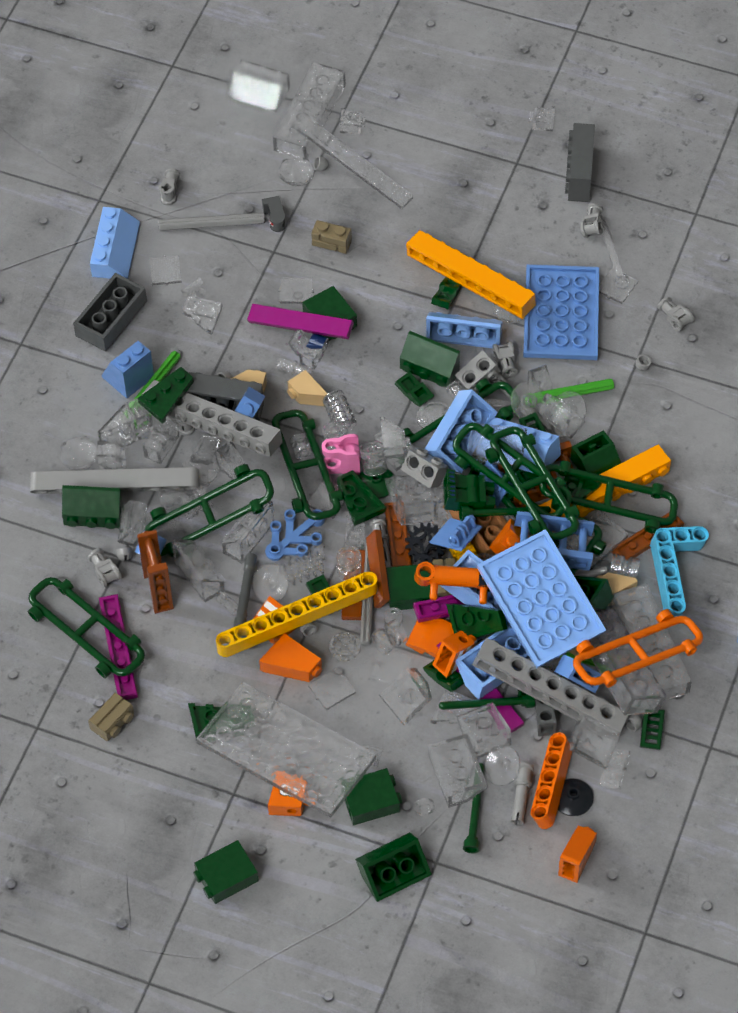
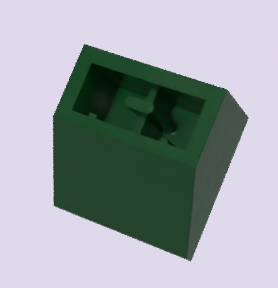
(595, 454)

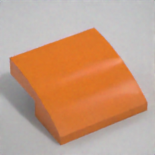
(428, 634)

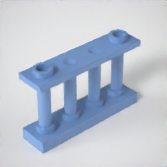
(574, 559)

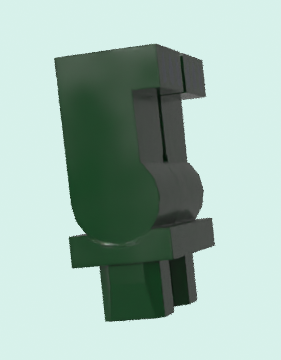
(467, 491)

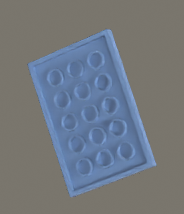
(564, 314)

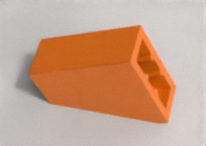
(291, 660)
(577, 853)

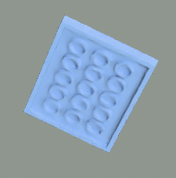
(541, 598)

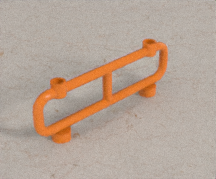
(666, 620)

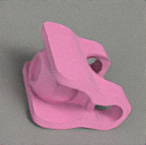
(345, 455)

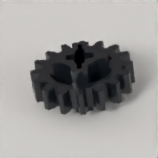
(418, 542)

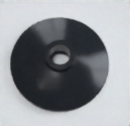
(576, 804)

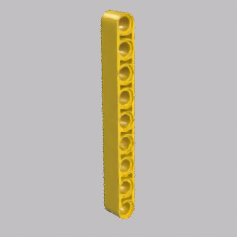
(290, 621)

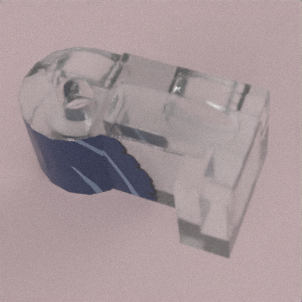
(314, 350)

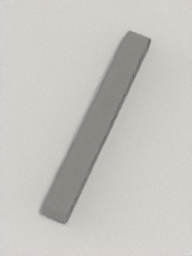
(126, 479)

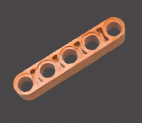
(551, 781)

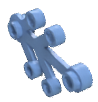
(292, 537)

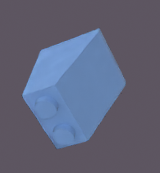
(130, 370)

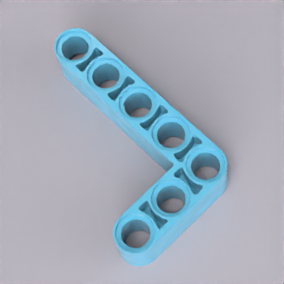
(670, 566)

